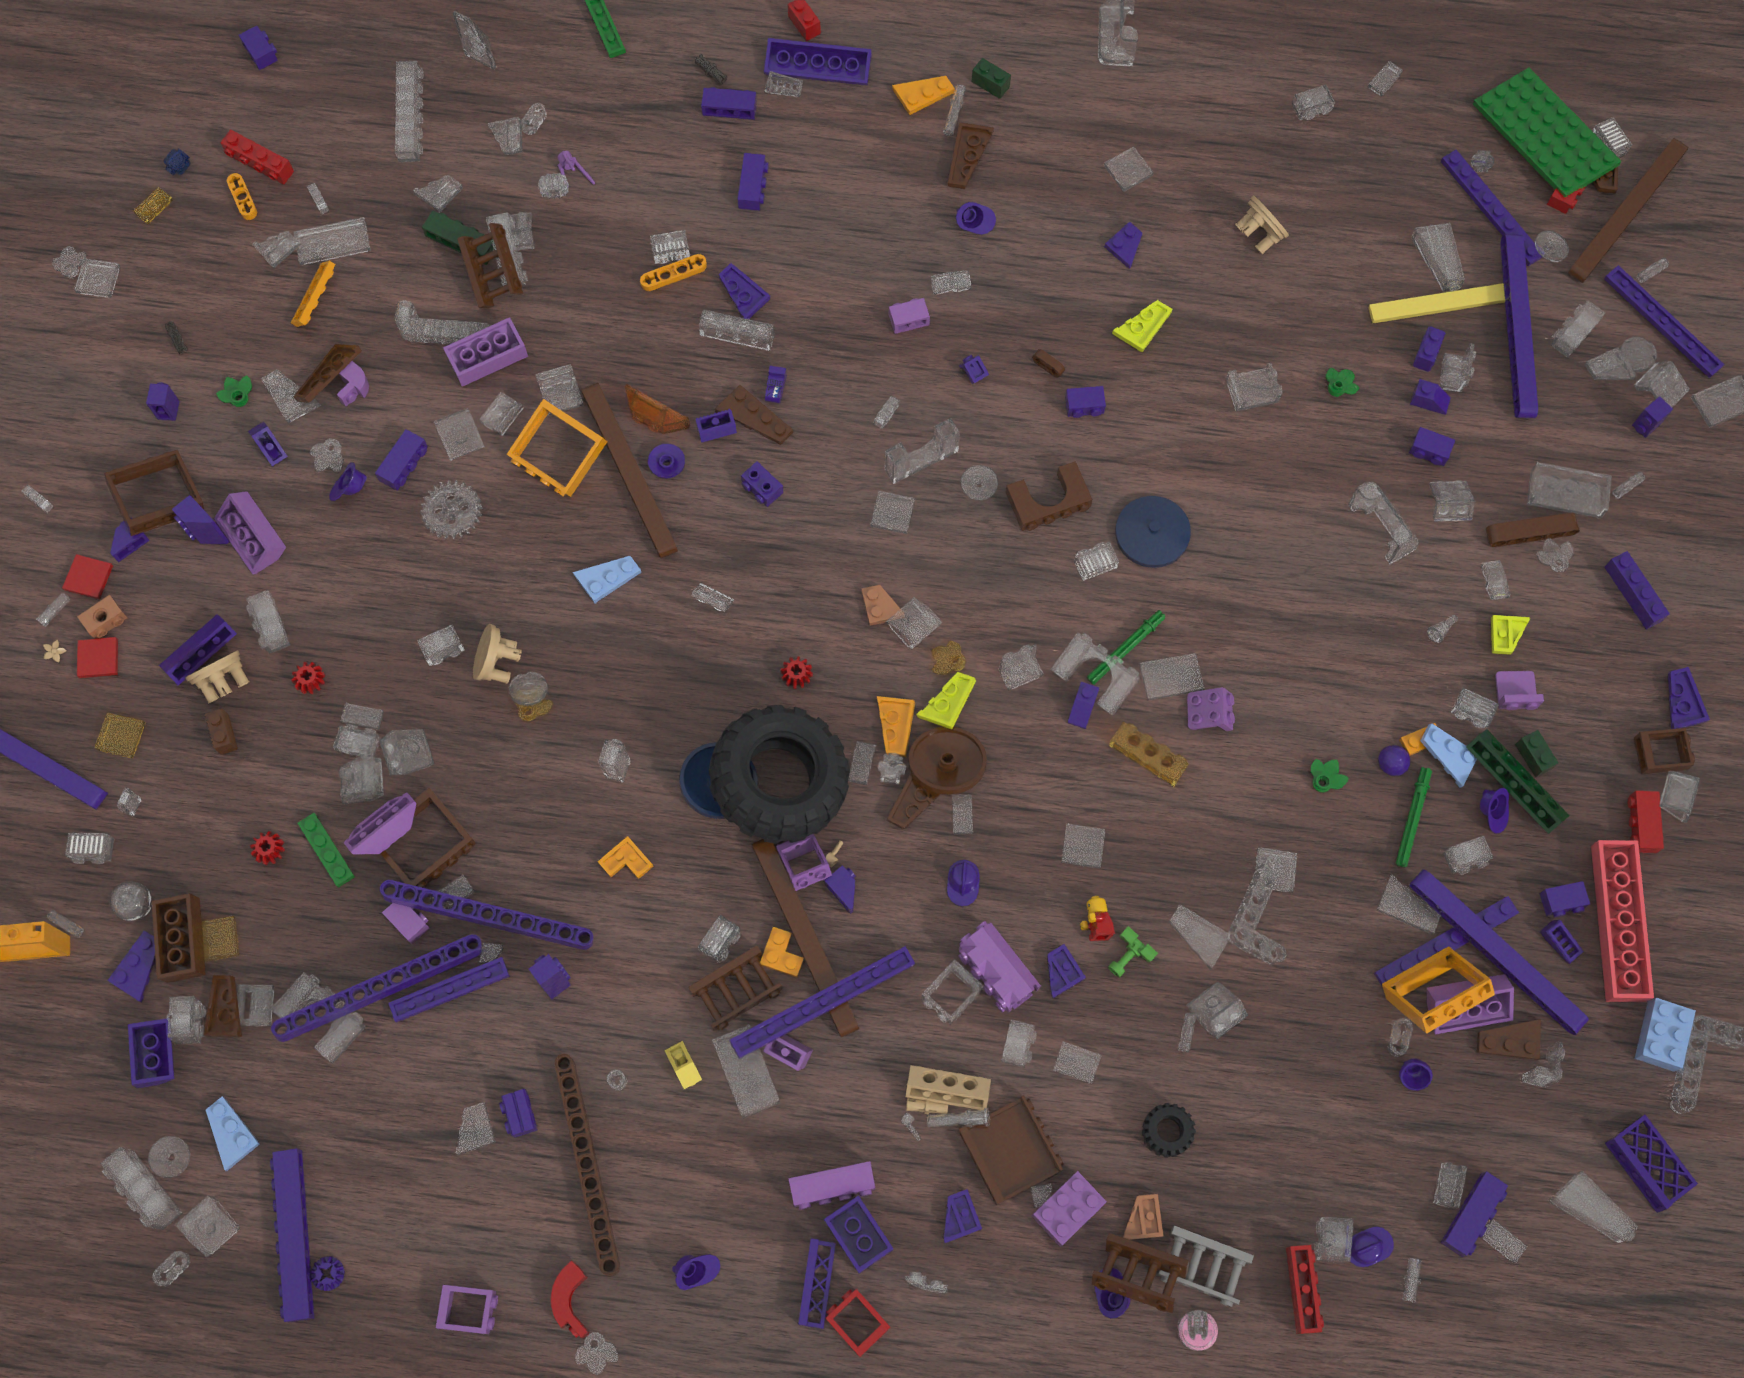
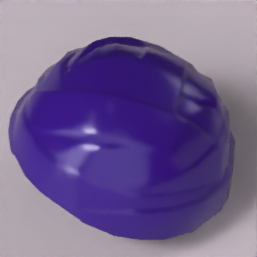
(1394, 760)
(1415, 1074)

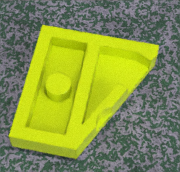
(1506, 632)

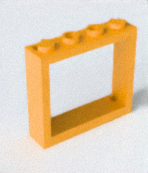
(529, 431)
(26, 943)
(1425, 972)

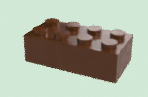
(178, 938)

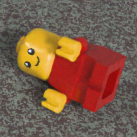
(1100, 921)

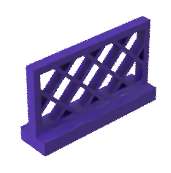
(1642, 1176)

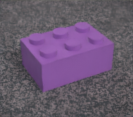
(1069, 1209)

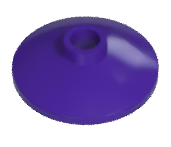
(666, 453)

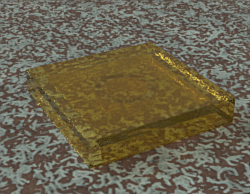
(119, 735)
(220, 938)

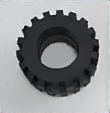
(1184, 1123)

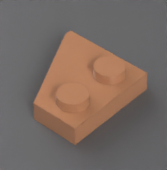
(878, 605)
(1144, 1219)

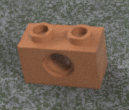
(92, 617)

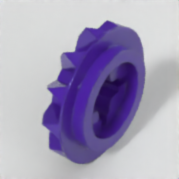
(337, 1273)

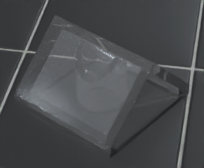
(1679, 795)

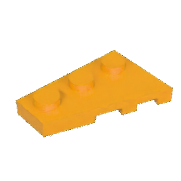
(922, 93)
(896, 722)

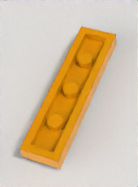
(311, 297)

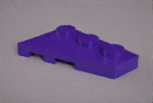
(743, 291)
(1685, 701)
(135, 968)

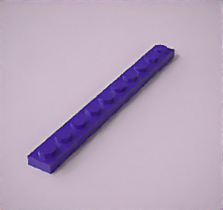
(821, 1002)

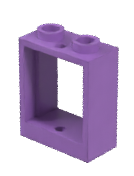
(789, 851)
(446, 1305)

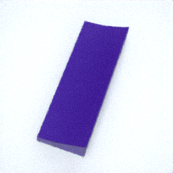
(818, 61)

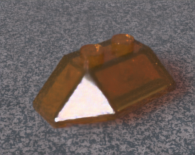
(654, 414)

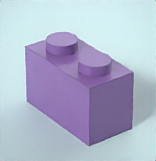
(909, 315)
(407, 921)
(789, 1052)

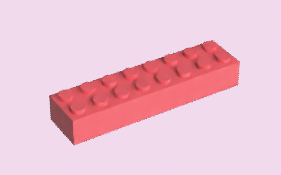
(1622, 921)

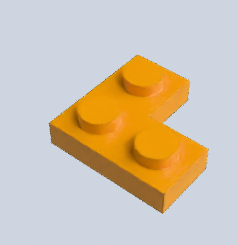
(625, 854)
(777, 958)

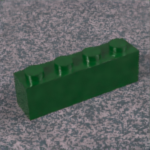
(446, 231)

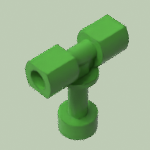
(1135, 948)

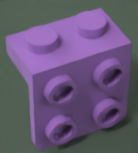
(1517, 690)
(1210, 709)

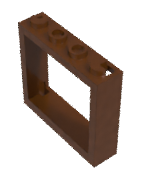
(142, 468)
(446, 860)

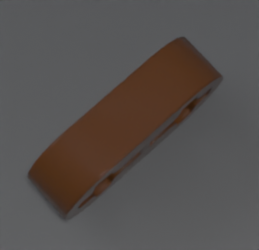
(1048, 363)

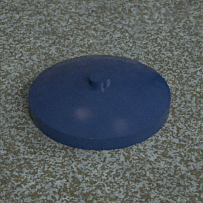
(1152, 531)
(696, 782)

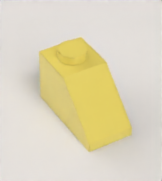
(683, 1065)

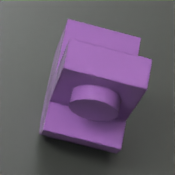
(356, 384)

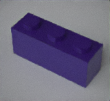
(729, 103)
(752, 181)
(401, 460)

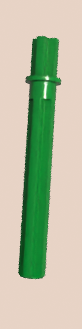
(1147, 627)
(1422, 786)

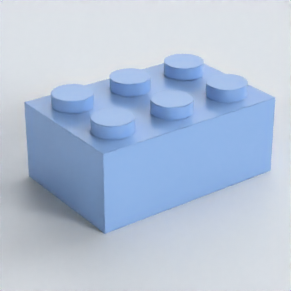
(1665, 1034)

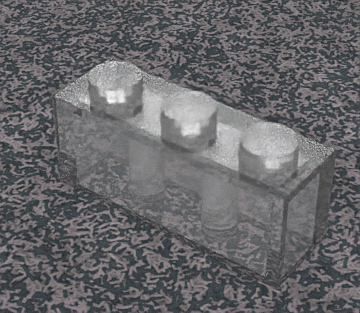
(1577, 328)
(267, 622)
(614, 760)

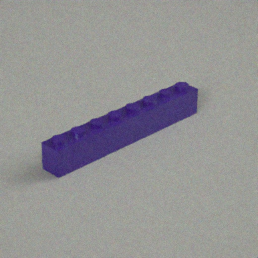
(292, 1235)

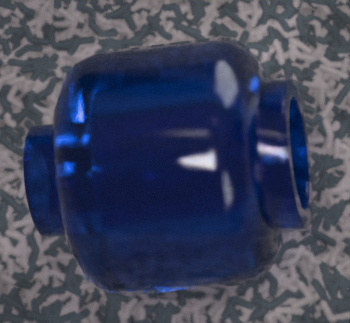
(177, 162)

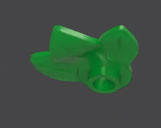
(1341, 382)
(235, 389)
(1328, 774)

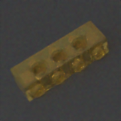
(1137, 753)

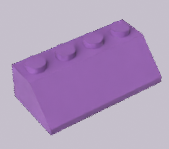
(485, 351)
(249, 531)
(1491, 1011)
(832, 1184)

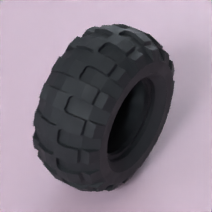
(770, 816)

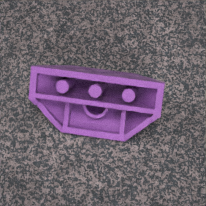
(383, 826)

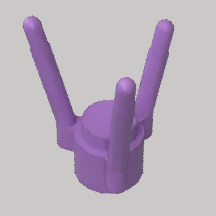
(567, 162)

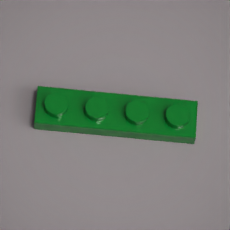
(605, 27)
(326, 850)

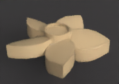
(53, 651)

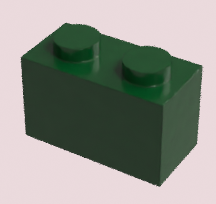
(991, 78)
(1536, 753)

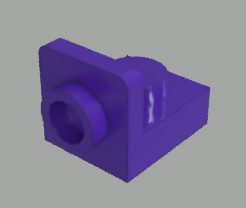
(974, 368)

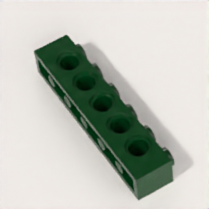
(1517, 781)

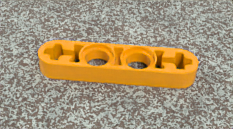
(674, 274)

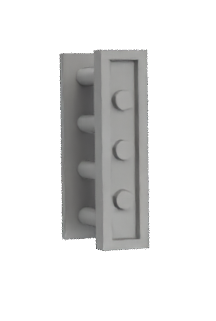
(1220, 1251)

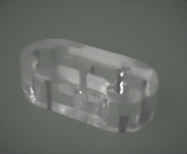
(535, 119)
(317, 197)
(886, 412)
(37, 499)
(1405, 1037)
(168, 1265)

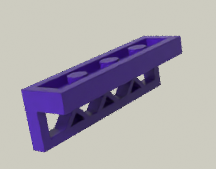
(808, 1283)

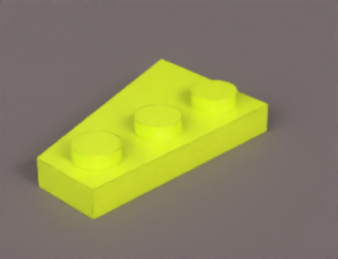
(1144, 326)
(949, 703)

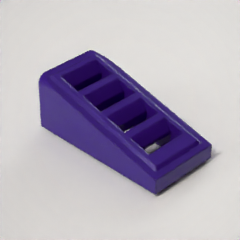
(1556, 944)

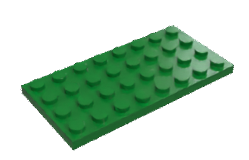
(1546, 132)

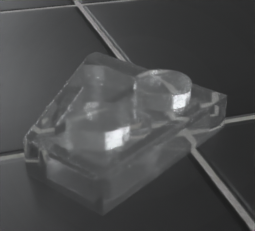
(439, 192)
(277, 247)
(1610, 366)
(475, 1129)

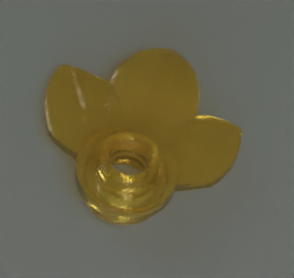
(945, 658)
(538, 709)

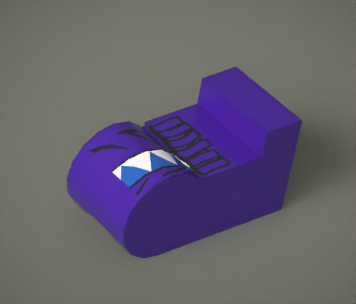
(775, 384)

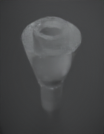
(1439, 631)

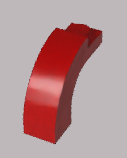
(561, 1297)

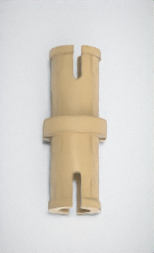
(926, 1106)

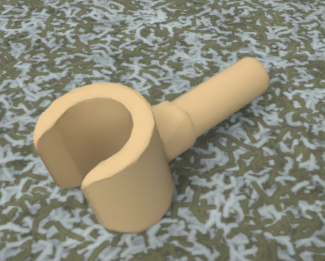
(831, 859)

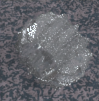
(553, 185)

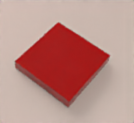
(87, 576)
(97, 657)

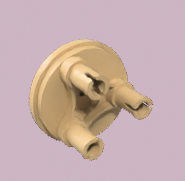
(1258, 216)
(489, 650)
(215, 673)

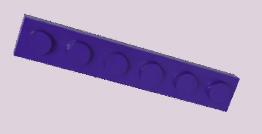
(448, 989)

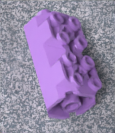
(998, 967)

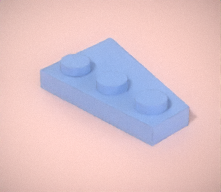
(607, 577)
(1450, 752)
(230, 1133)

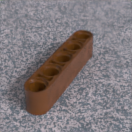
(1532, 529)

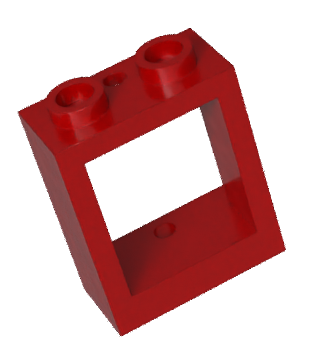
(876, 1335)

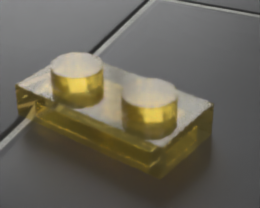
(153, 205)

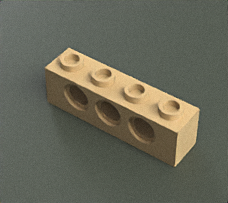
(948, 1088)

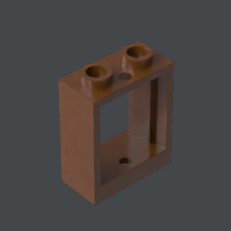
(1645, 754)

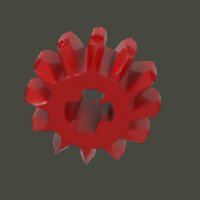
(303, 672)
(803, 674)
(263, 842)

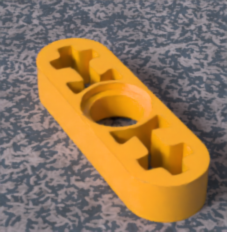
(237, 191)

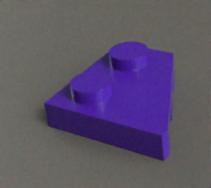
(1125, 244)
(1063, 971)
(960, 1217)

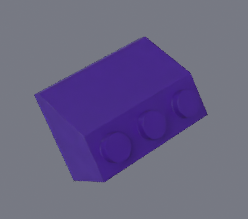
(198, 523)
(150, 1053)

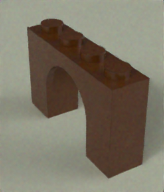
(1031, 514)

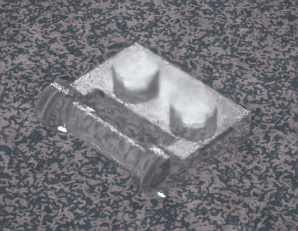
(260, 1004)

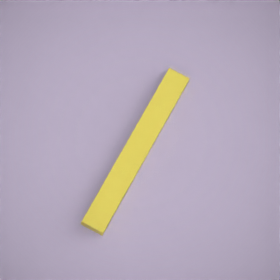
(1437, 303)

